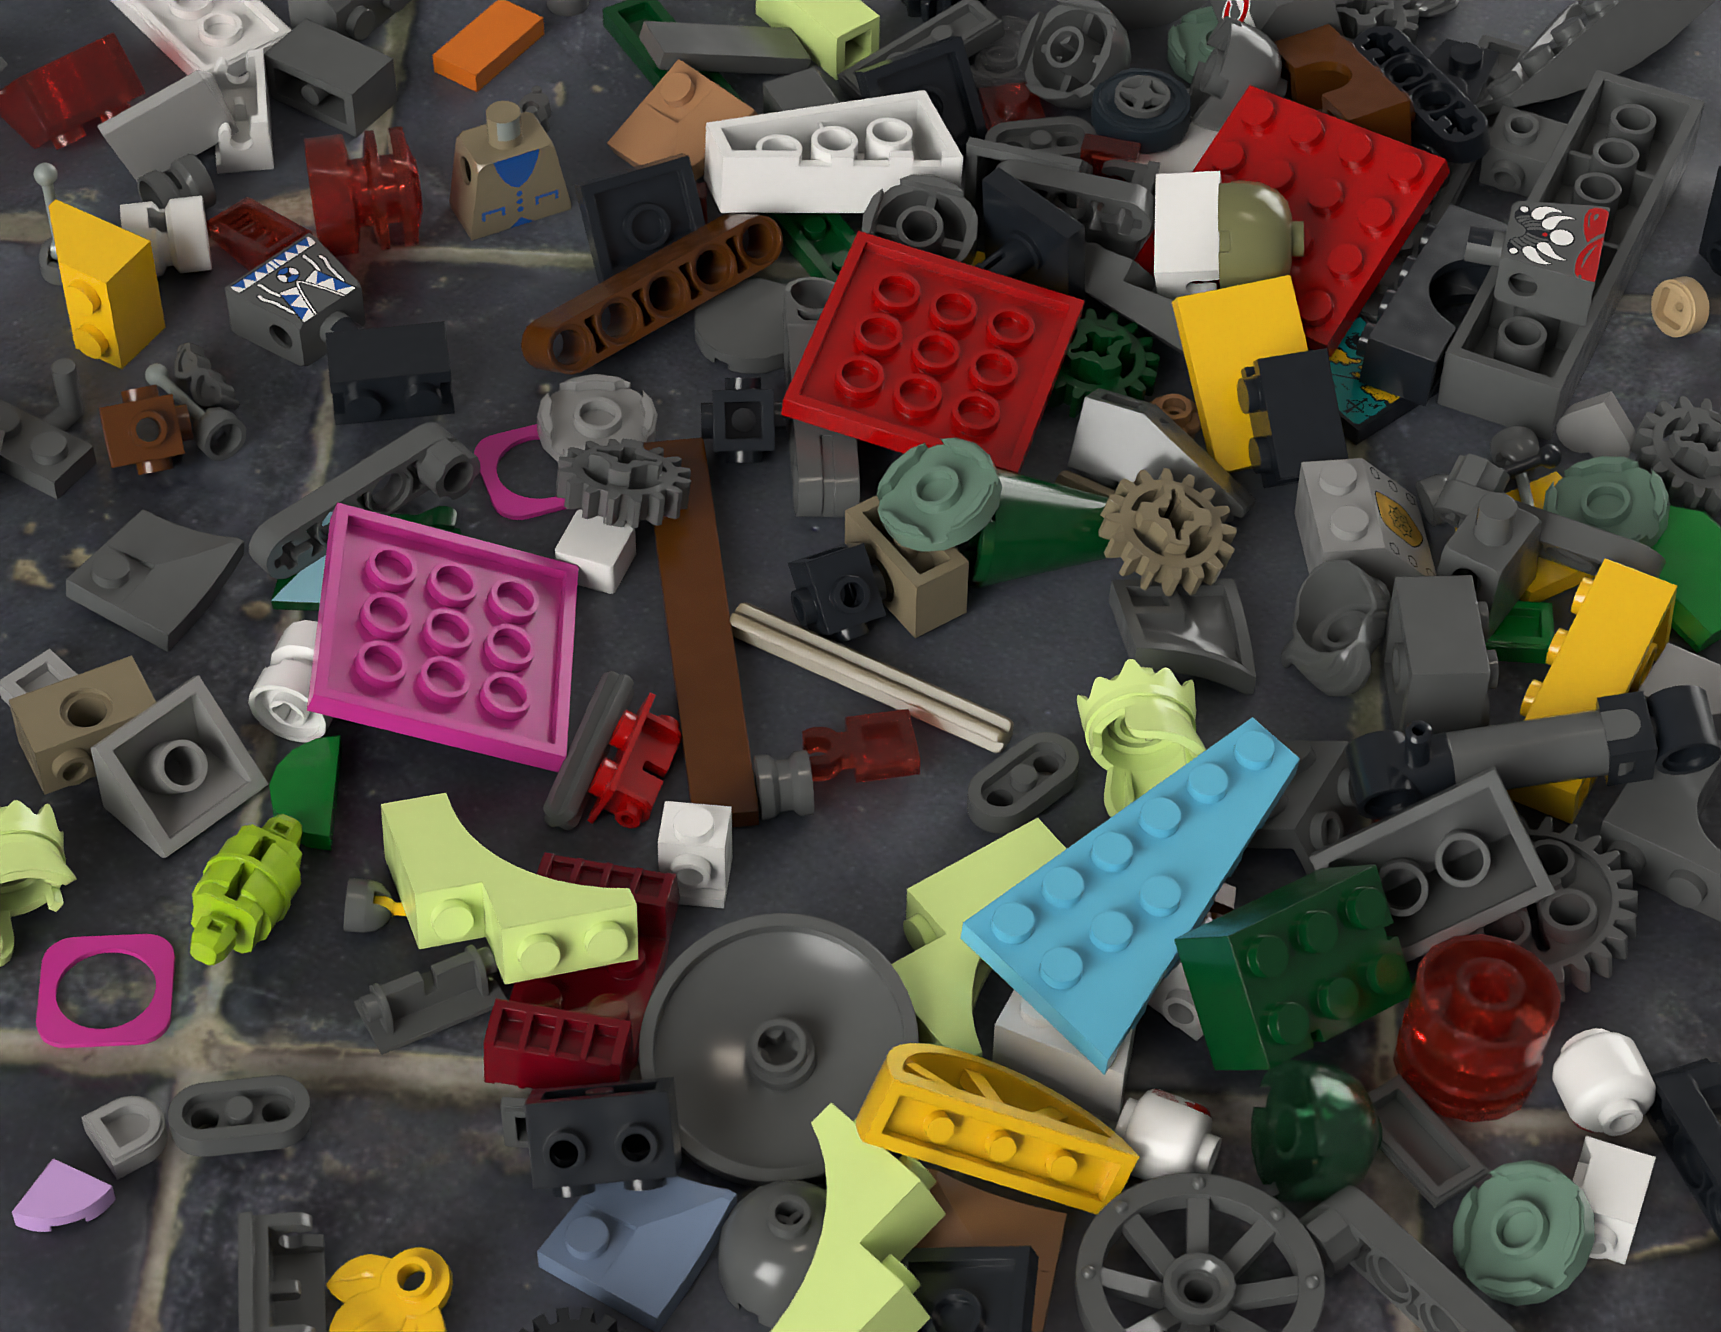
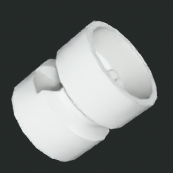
(175, 233)
(283, 688)

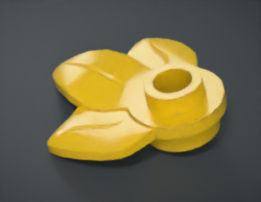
(376, 1296)

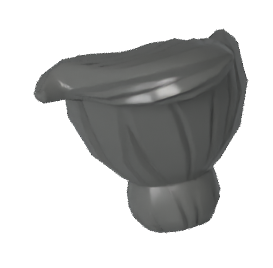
(1337, 627)

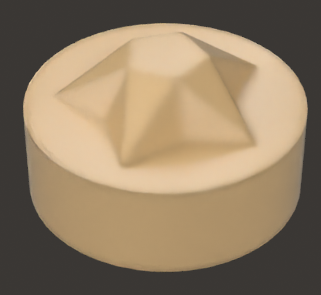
(1680, 306)

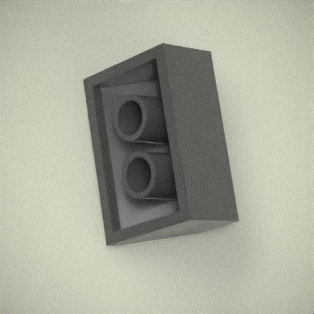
(1447, 862)

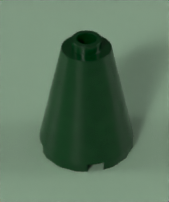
(1035, 531)

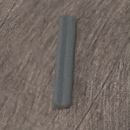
(588, 749)

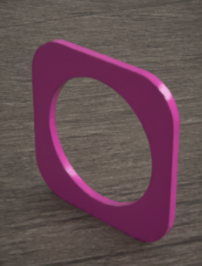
(505, 502)
(147, 1027)

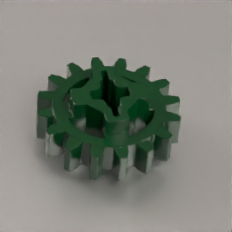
(1101, 358)

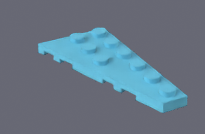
(1101, 918)

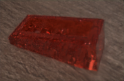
(259, 241)

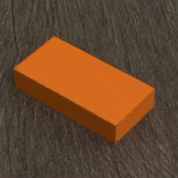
(488, 44)

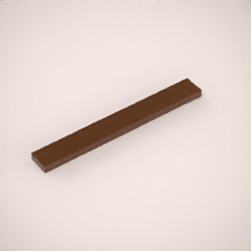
(703, 646)

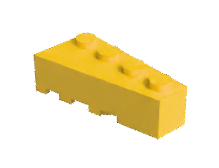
(1608, 651)

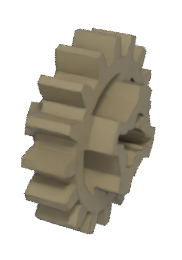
(1167, 532)

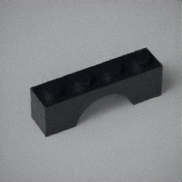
(1411, 338)

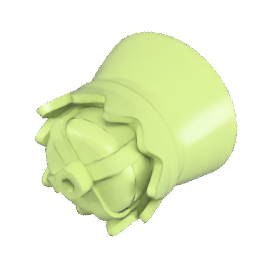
(1139, 730)
(30, 866)

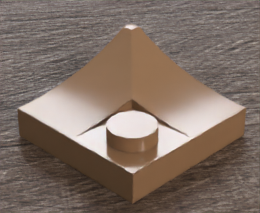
(675, 119)
(986, 1219)

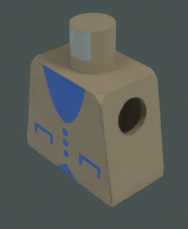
(505, 173)

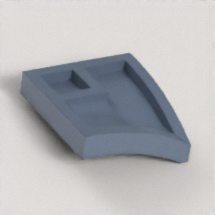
(638, 1246)

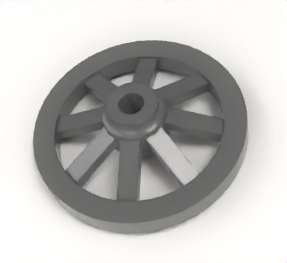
(1197, 1273)

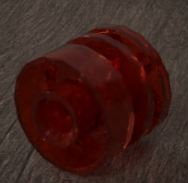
(1477, 1027)

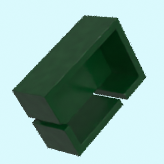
(1294, 968)

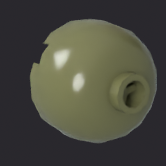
(1255, 233)

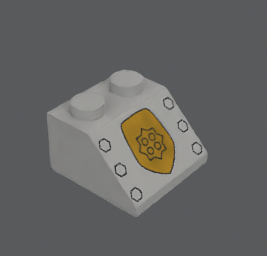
(1362, 517)

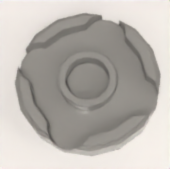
(595, 411)

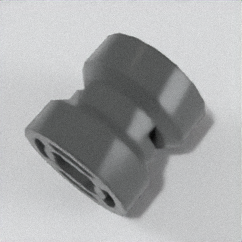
(184, 179)

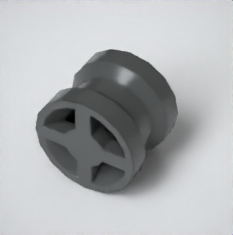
(784, 785)

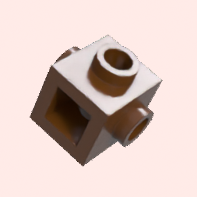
(120, 433)

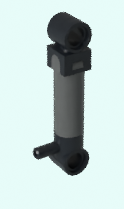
(1615, 740)

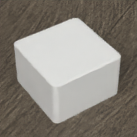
(598, 550)

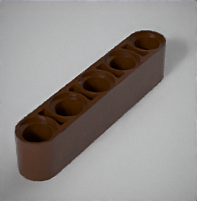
(628, 293)

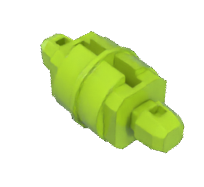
(246, 889)

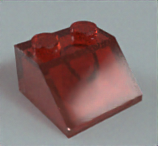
(70, 93)

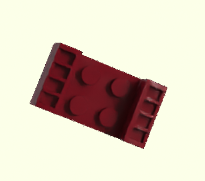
(590, 1020)

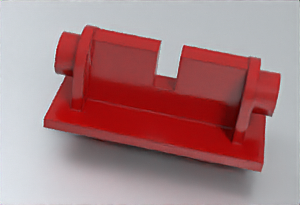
(621, 783)

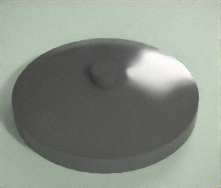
(767, 1033)

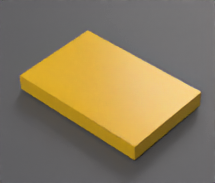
(1221, 337)

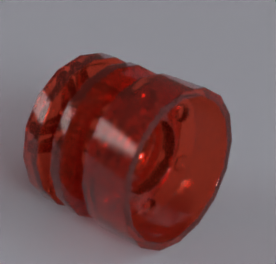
(363, 191)

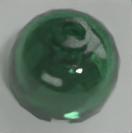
(1313, 1131)

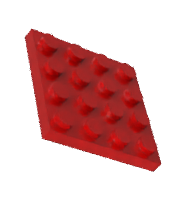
(1347, 186)
(932, 353)

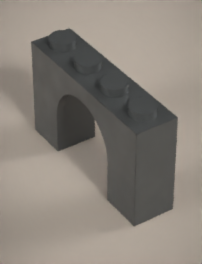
(1662, 840)

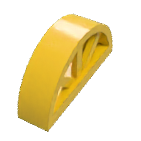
(993, 1126)

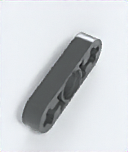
(1092, 189)

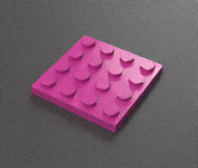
(445, 638)

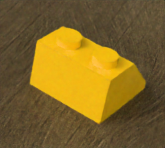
(106, 285)

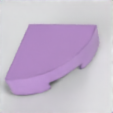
(62, 1197)

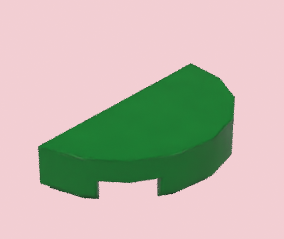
(307, 789)

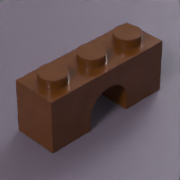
(1333, 76)

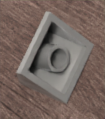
(169, 124)
(175, 769)

